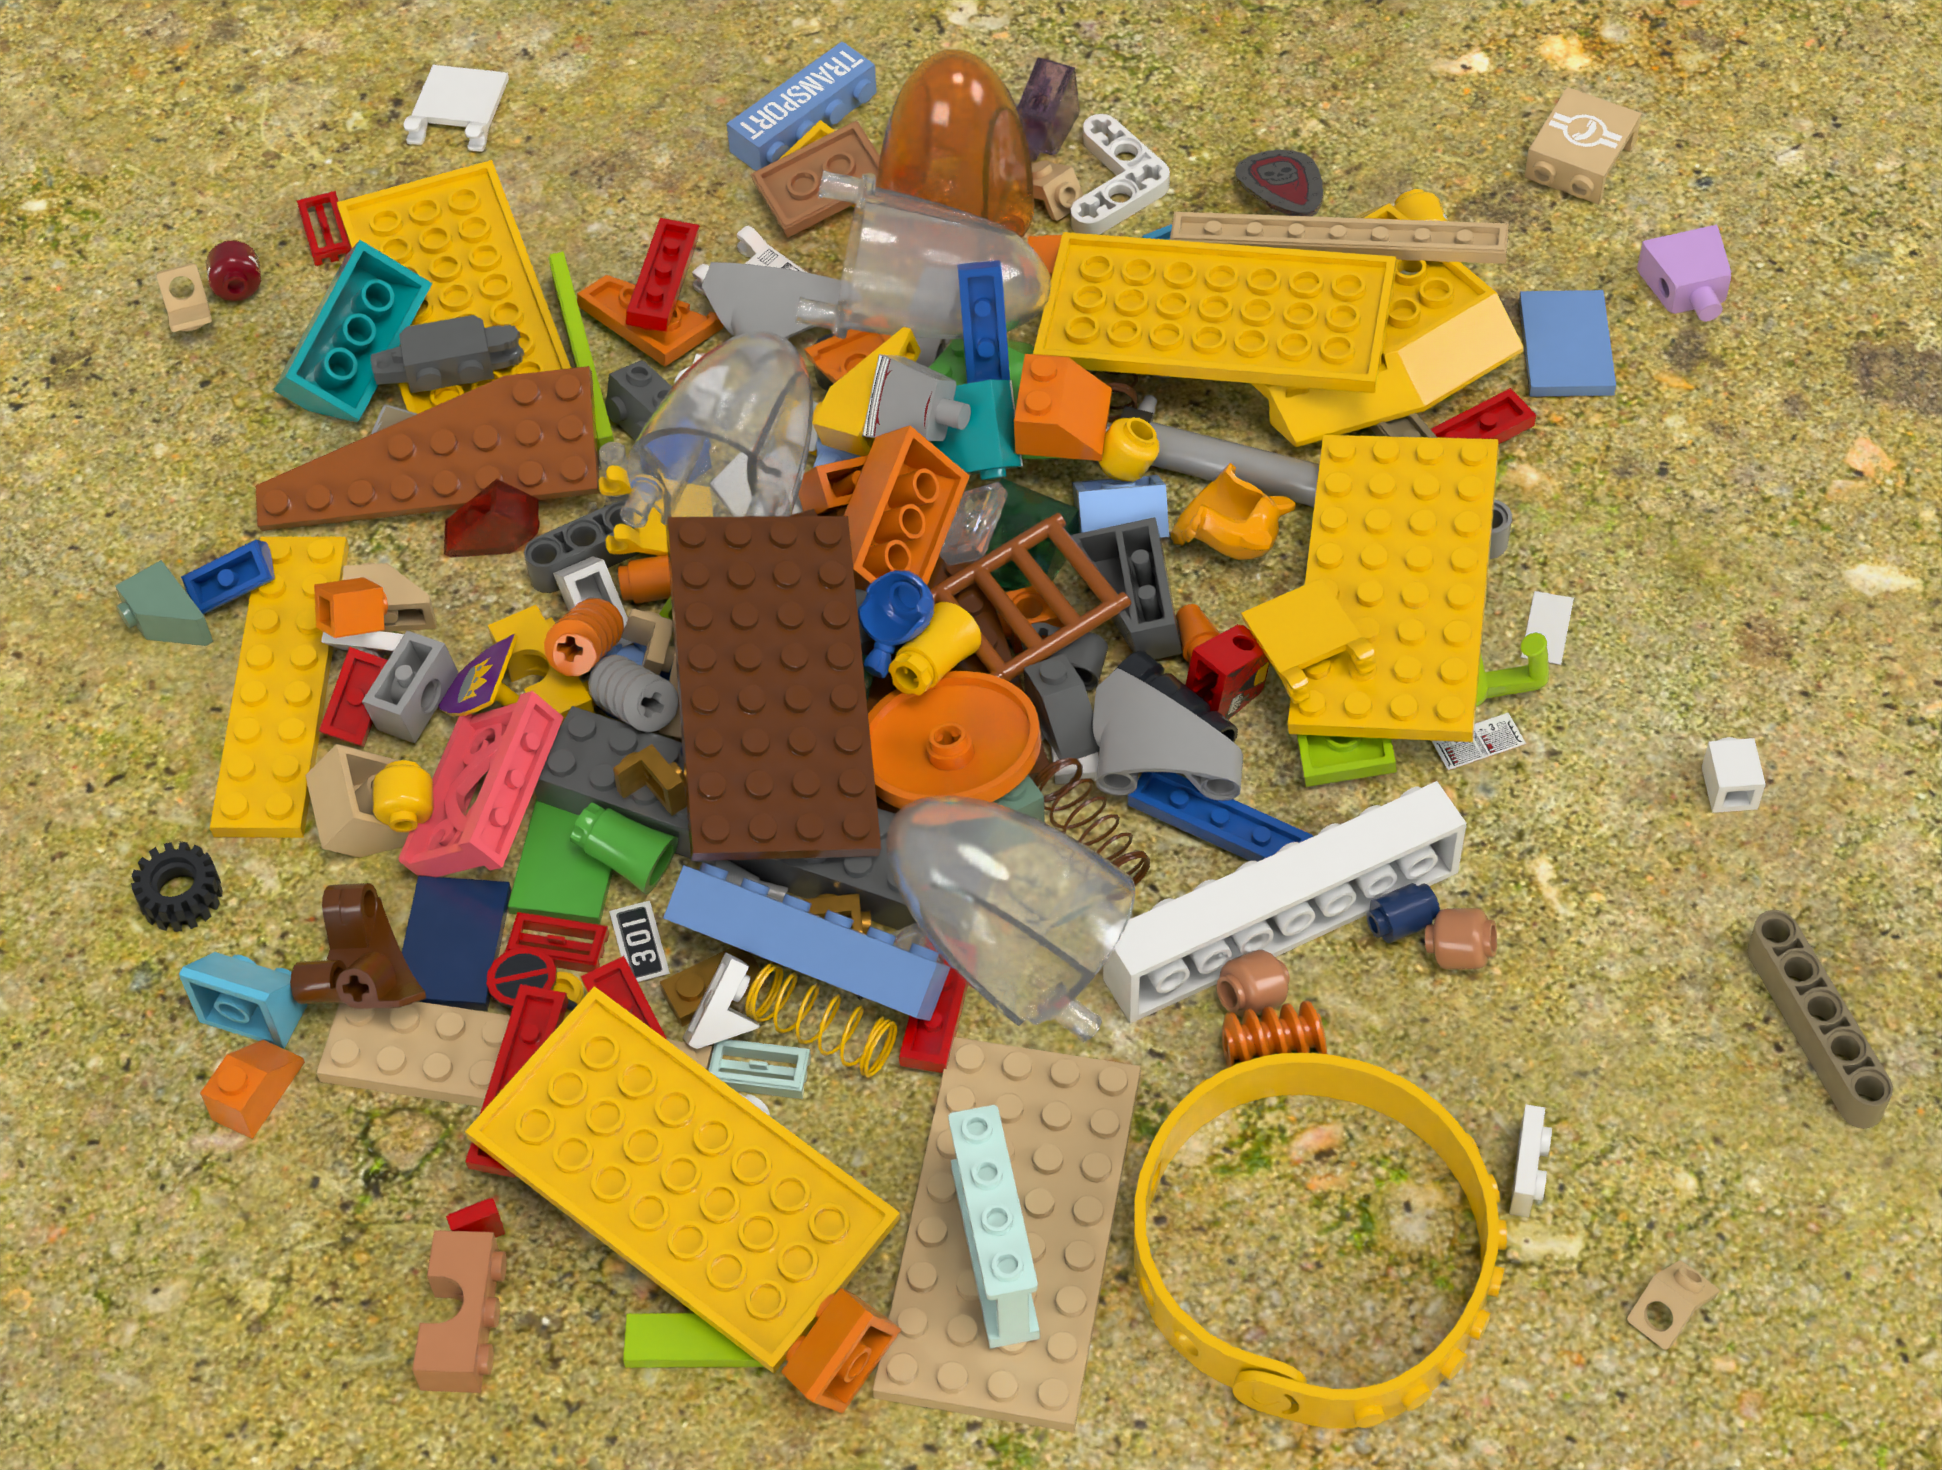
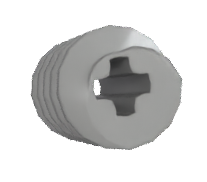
(633, 693)

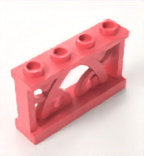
(514, 749)

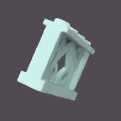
(994, 1226)

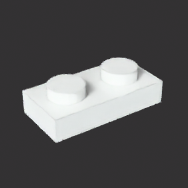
(1528, 1180)

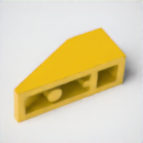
(844, 409)

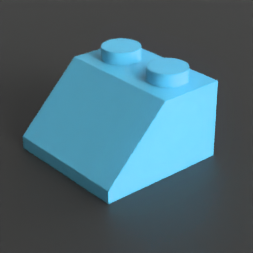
(242, 997)

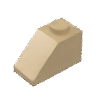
(407, 603)

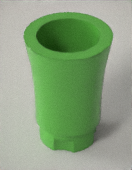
(624, 845)

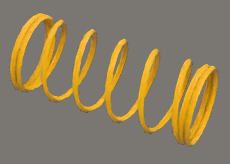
(876, 1032)

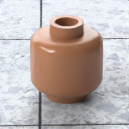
(1461, 938)
(1253, 982)

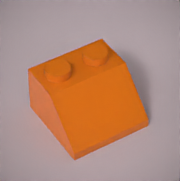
(1060, 410)
(839, 1350)

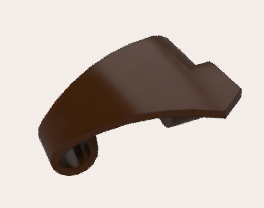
(363, 958)

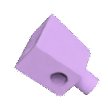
(1687, 271)

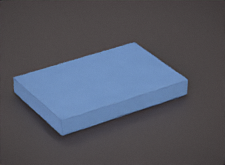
(1567, 343)

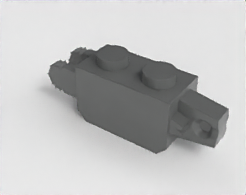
(448, 354)

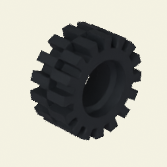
(171, 865)

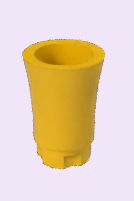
(936, 650)

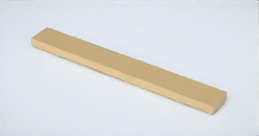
(1387, 237)

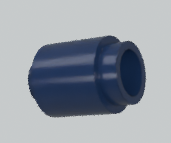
(1402, 912)

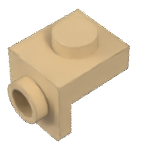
(1056, 186)
(655, 633)

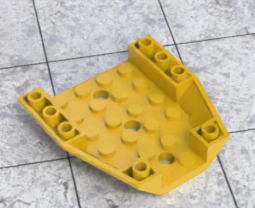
(1438, 339)

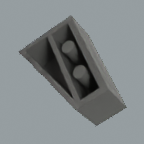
(1135, 563)

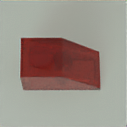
(492, 522)

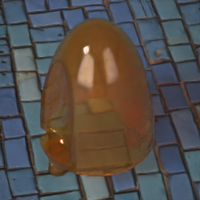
(959, 141)

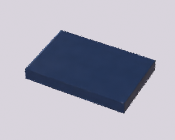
(455, 938)

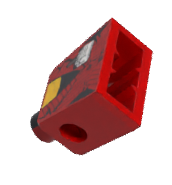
(1228, 670)

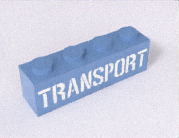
(818, 92)

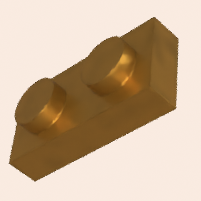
(688, 987)

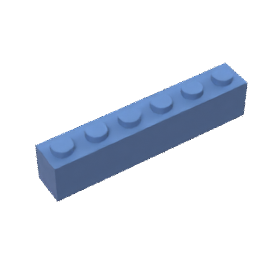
(807, 942)

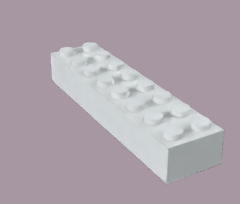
(1283, 899)

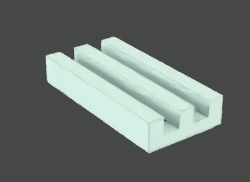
(758, 1075)

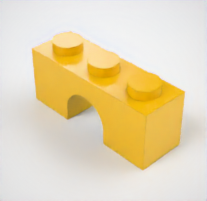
(530, 659)

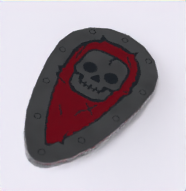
(1283, 181)

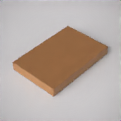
(793, 182)

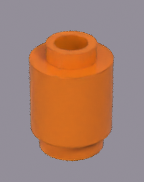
(645, 579)

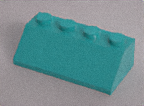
(357, 317)

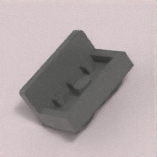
(634, 395)

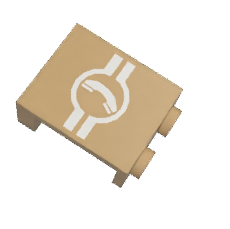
(1581, 144)

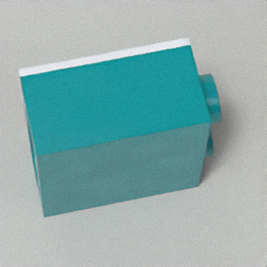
(989, 438)

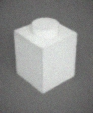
(1733, 775)

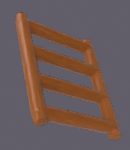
(1074, 625)

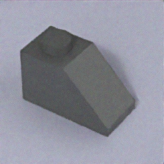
(1061, 707)

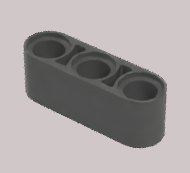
(573, 544)

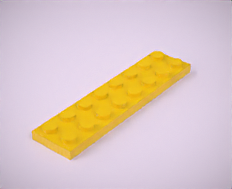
(278, 696)

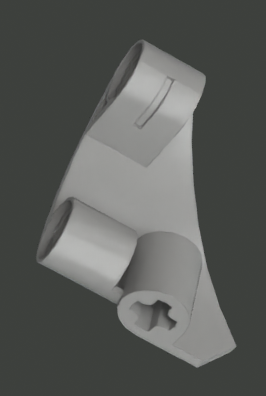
(764, 296)
(1153, 733)

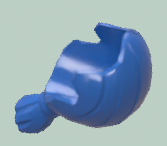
(893, 613)

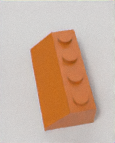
(902, 506)

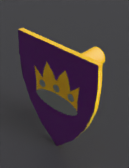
(481, 682)

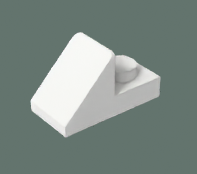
(714, 1018)

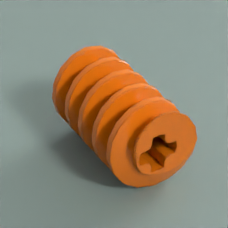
(583, 636)
(1272, 1033)

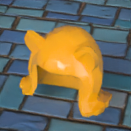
(1232, 517)

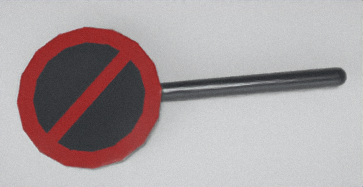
(521, 966)

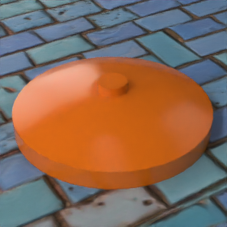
(957, 739)

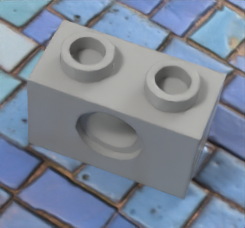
(410, 686)

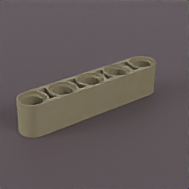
(1819, 1038)

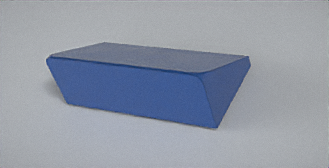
(230, 576)

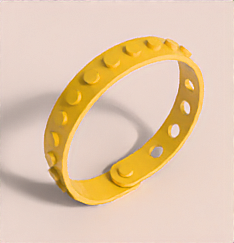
(1269, 1383)

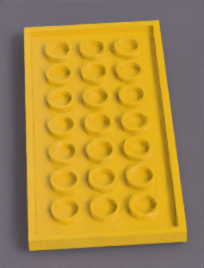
(468, 245)
(1218, 311)
(1407, 556)
(683, 1177)

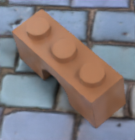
(457, 1352)

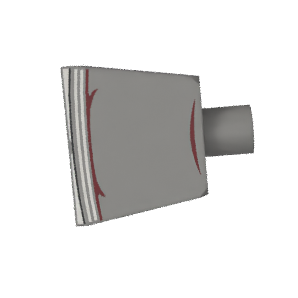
(914, 396)

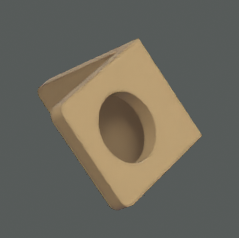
(187, 312)
(1681, 1291)

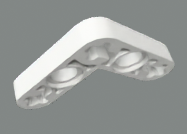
(1128, 178)

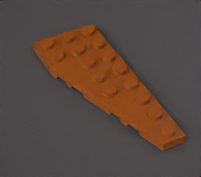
(515, 429)

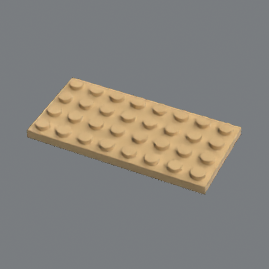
(1067, 1152)

